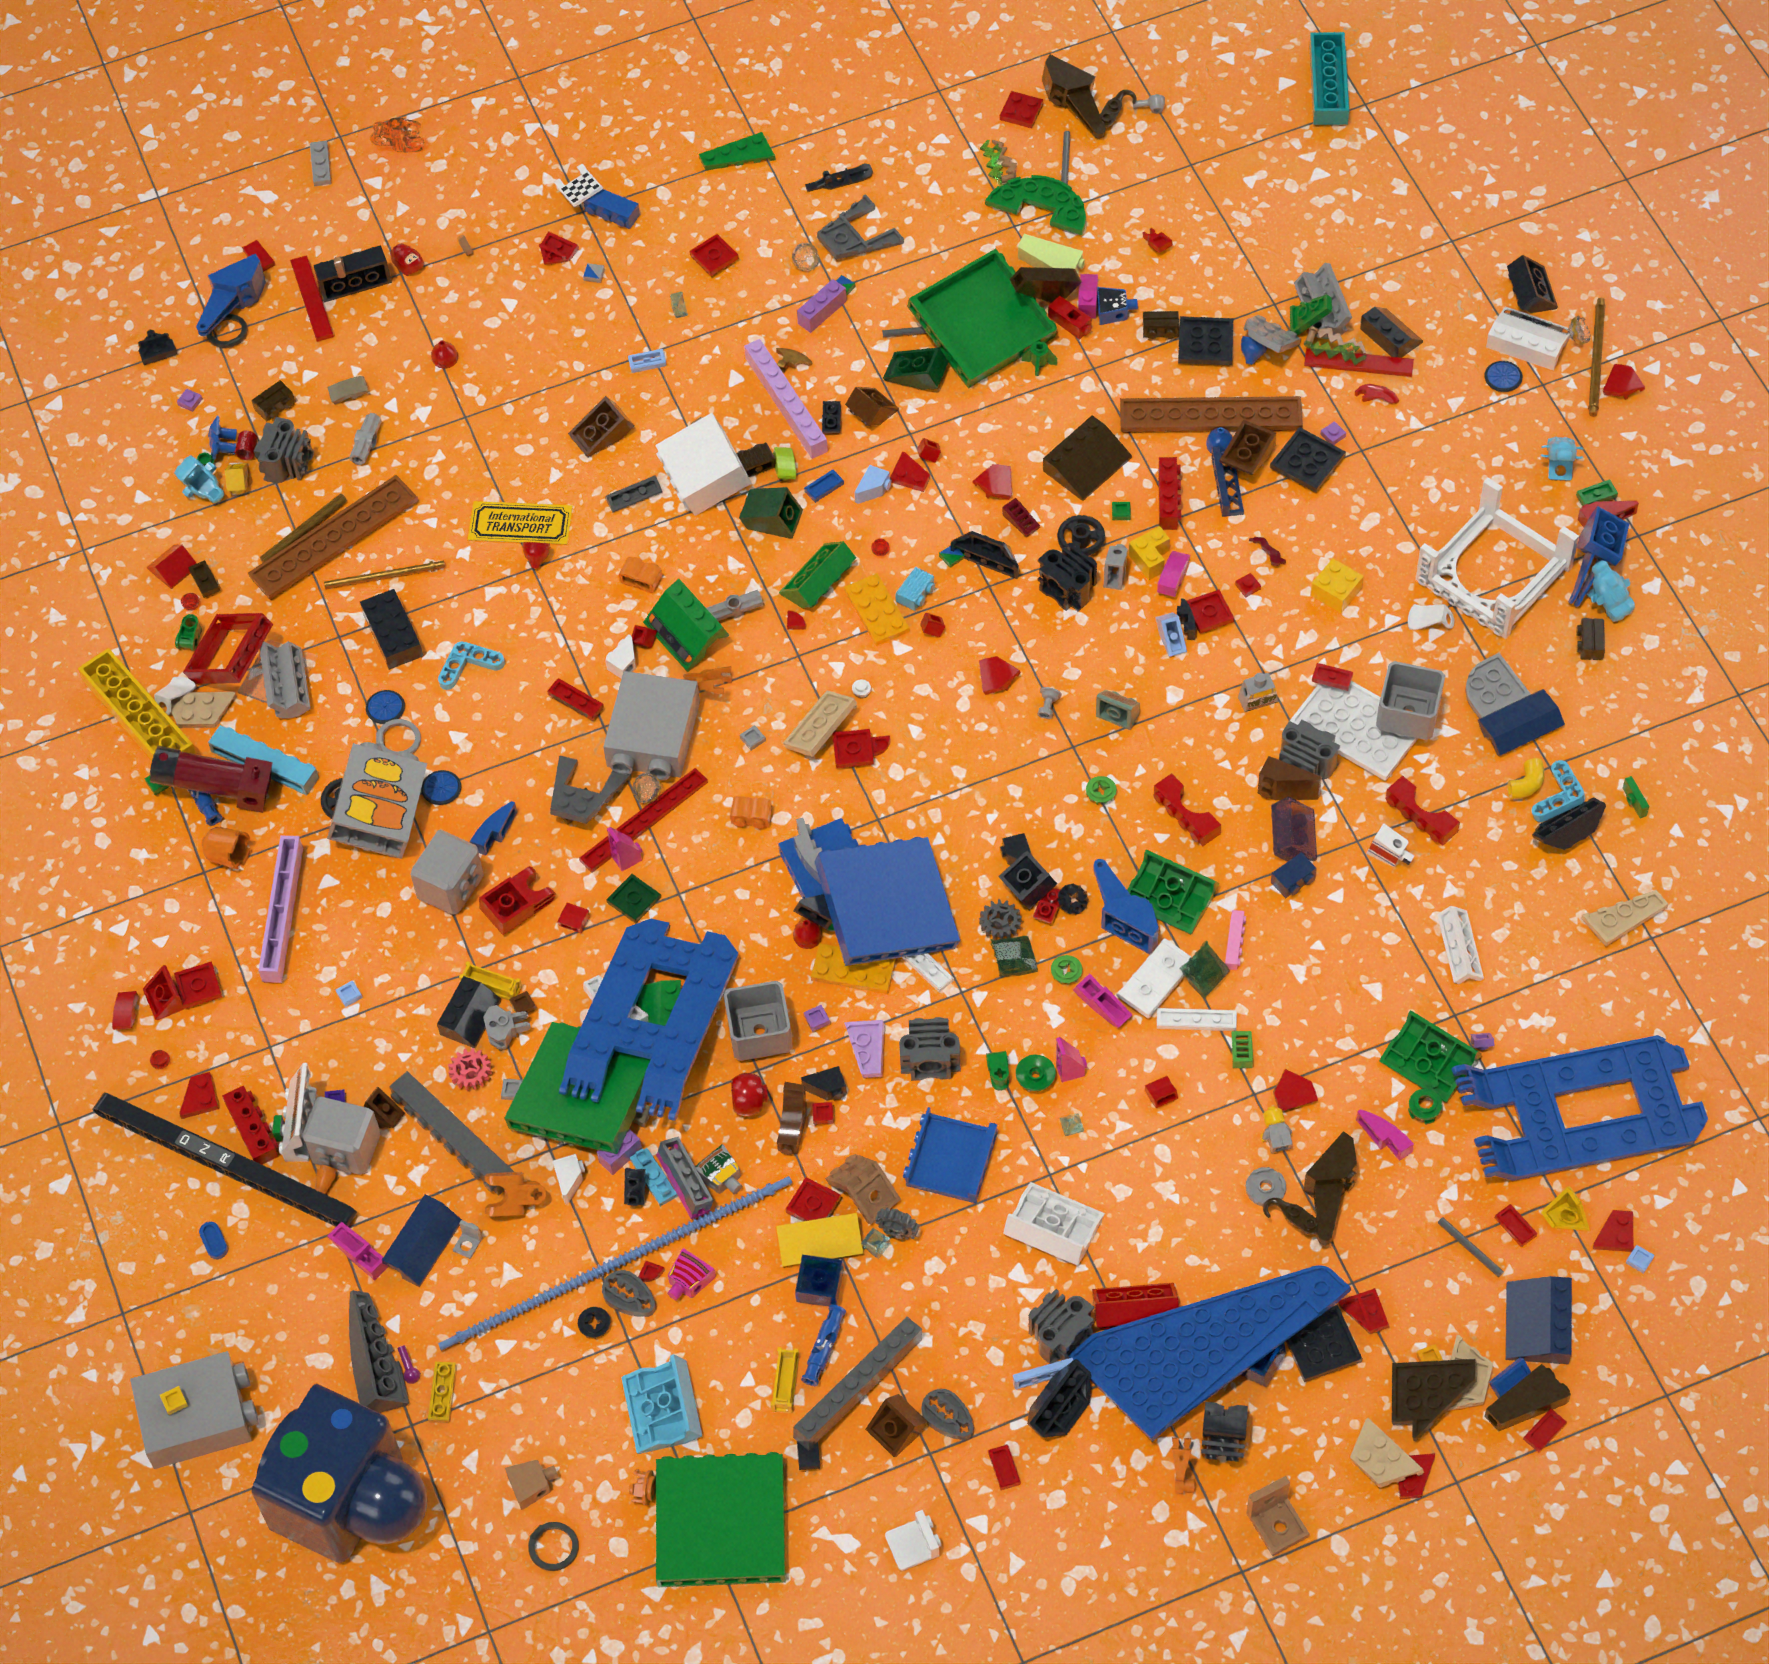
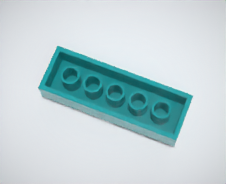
(1329, 78)

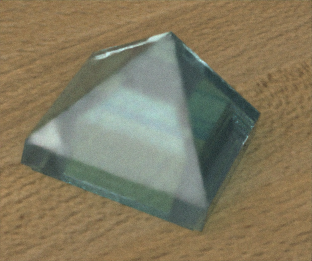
(1071, 1124)

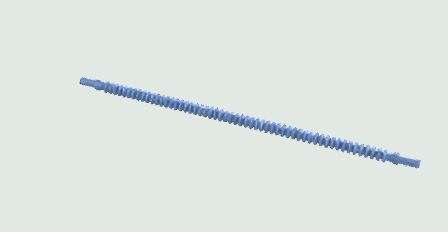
(461, 1336)

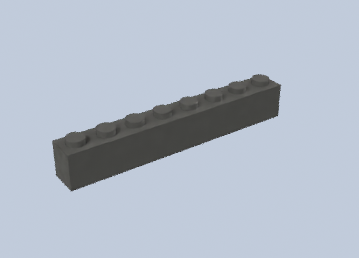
(447, 1129)
(857, 1383)

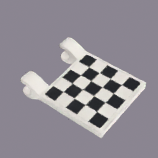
(580, 188)

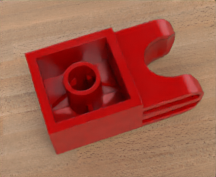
(514, 901)

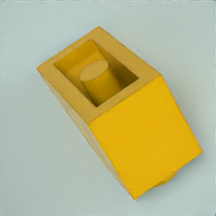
(236, 477)

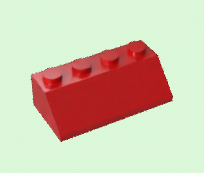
(1131, 1303)

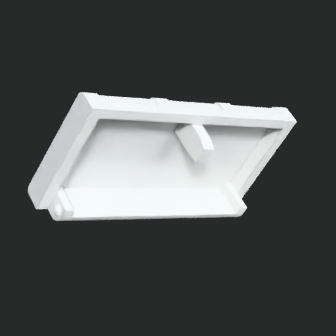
(1155, 979)

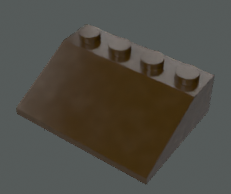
(1086, 458)

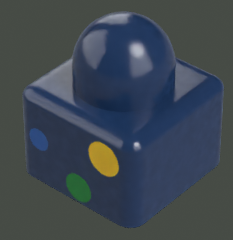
(337, 1478)

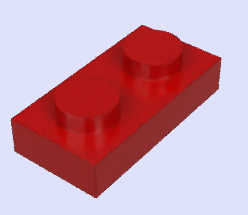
(1332, 676)

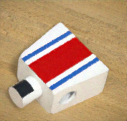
(1390, 847)

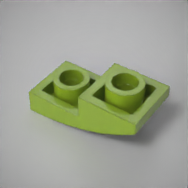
(785, 463)

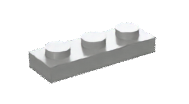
(320, 163)

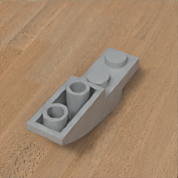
(806, 848)

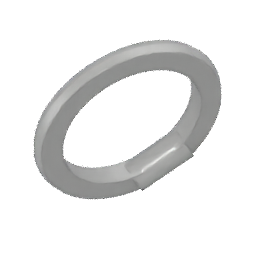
(398, 722)

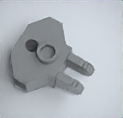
(501, 1026)

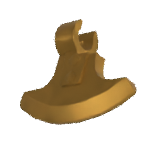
(791, 358)

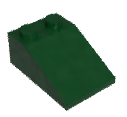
(917, 368)

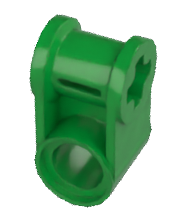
(188, 636)
(998, 1068)

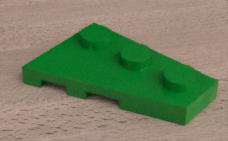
(1309, 313)

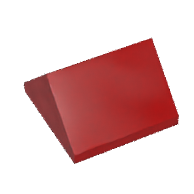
(172, 565)
(162, 995)

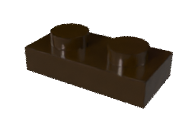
(204, 579)

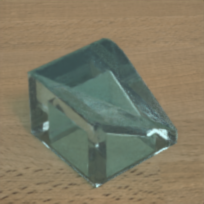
(678, 305)
(876, 1243)

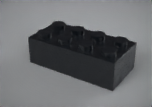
(363, 272)
(391, 629)

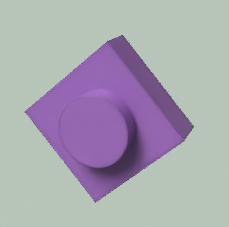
(189, 400)
(1333, 433)
(816, 1018)
(1482, 1041)

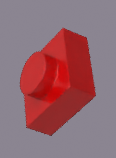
(1248, 585)
(822, 1113)

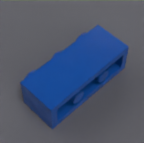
(613, 208)

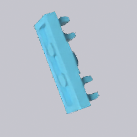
(655, 1178)

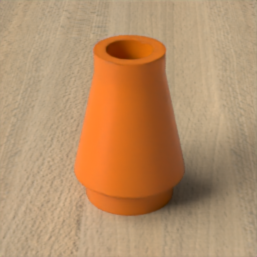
(324, 1178)

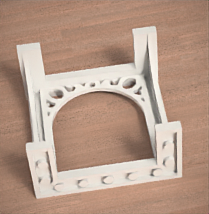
(1506, 611)

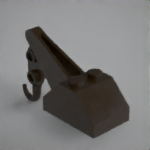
(1073, 89)
(1326, 1184)

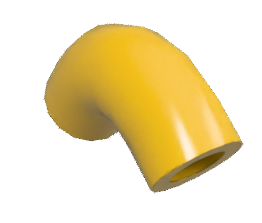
(1530, 783)

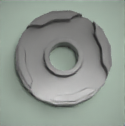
(1261, 1176)

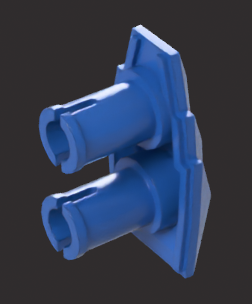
(216, 432)

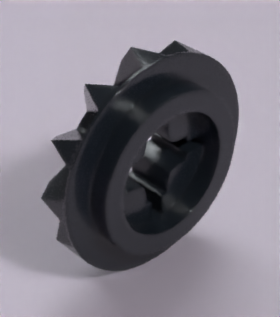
(1064, 899)
(587, 1316)

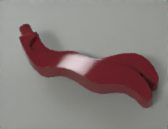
(1275, 557)

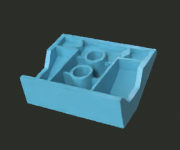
(661, 1406)

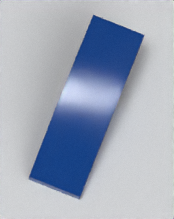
(494, 828)

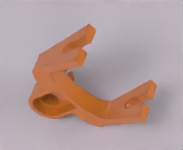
(715, 676)
(1181, 1459)

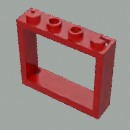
(258, 629)

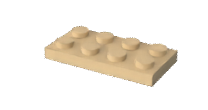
(820, 723)

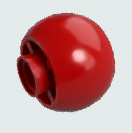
(748, 1094)

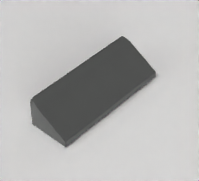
(633, 493)

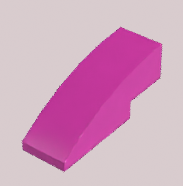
(1173, 573)
(1102, 1001)
(1385, 1134)
(358, 1250)

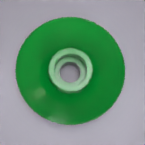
(1035, 1065)

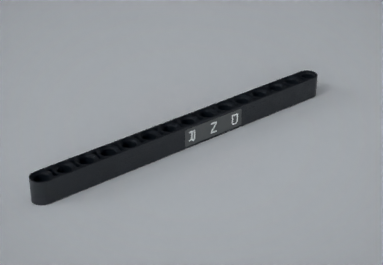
(224, 1160)

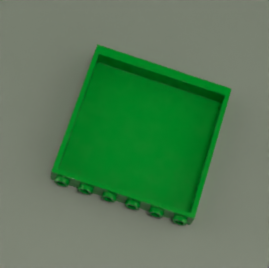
(981, 318)
(546, 1113)
(720, 1520)

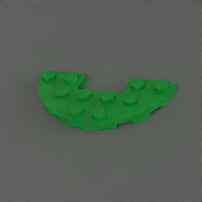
(1043, 193)

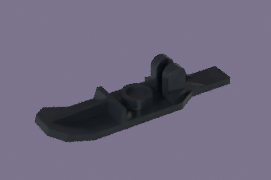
(848, 177)

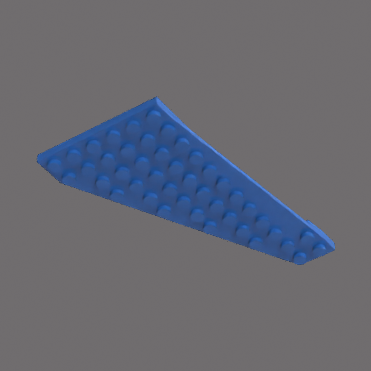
(1183, 1356)

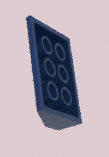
(1539, 1320)

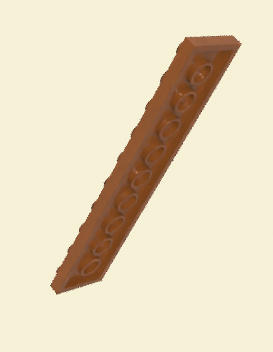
(1209, 413)
(333, 537)

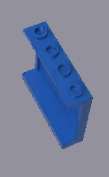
(828, 837)
(950, 1157)

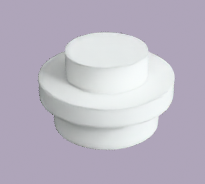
(861, 688)

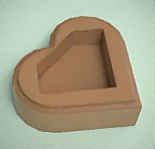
(464, 244)
(339, 265)

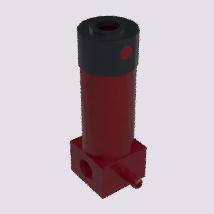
(243, 782)

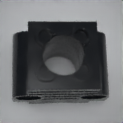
(1067, 576)
(1224, 1431)

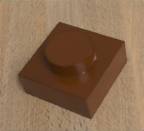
(522, 1003)

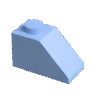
(872, 484)
(1171, 633)

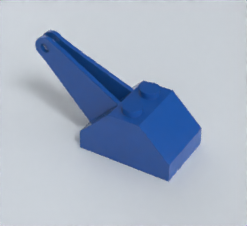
(232, 288)
(1600, 539)
(1123, 914)

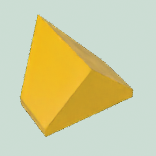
(1566, 1212)

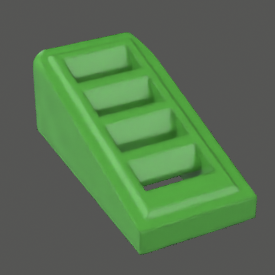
(1242, 1062)

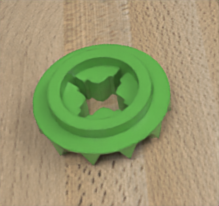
(1106, 784)
(1062, 963)

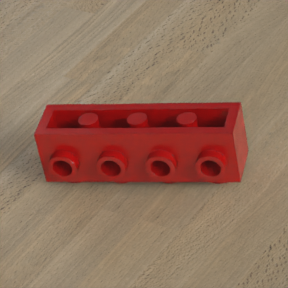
(1168, 492)
(250, 1125)

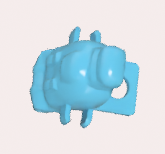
(1561, 452)
(199, 479)
(1611, 591)

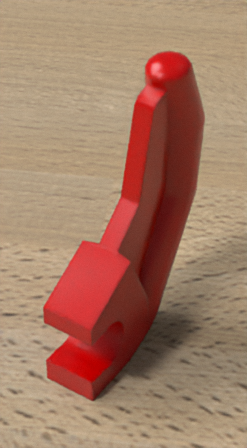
(1375, 392)

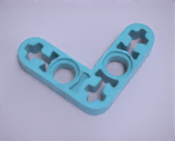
(463, 658)
(1565, 796)

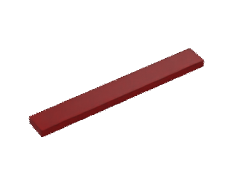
(647, 817)

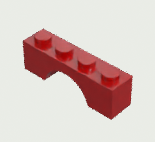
(1439, 825)
(1201, 826)

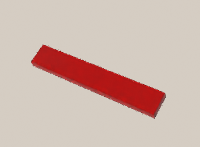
(311, 298)
(1372, 363)

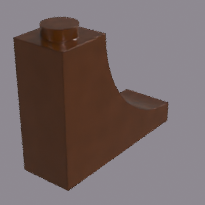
(793, 1118)

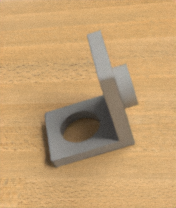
(470, 1233)

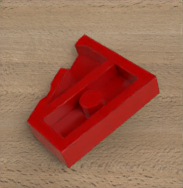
(910, 473)
(199, 1096)
(1616, 1233)
(1366, 1310)
(1414, 1485)

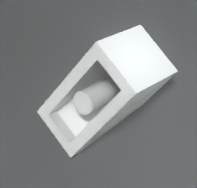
(569, 1175)

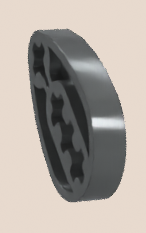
(634, 1284)
(953, 1404)

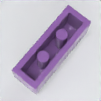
(821, 305)

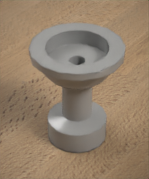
(1050, 695)

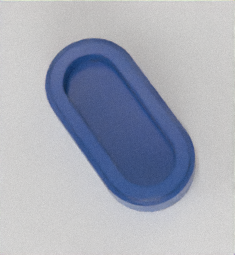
(213, 1240)

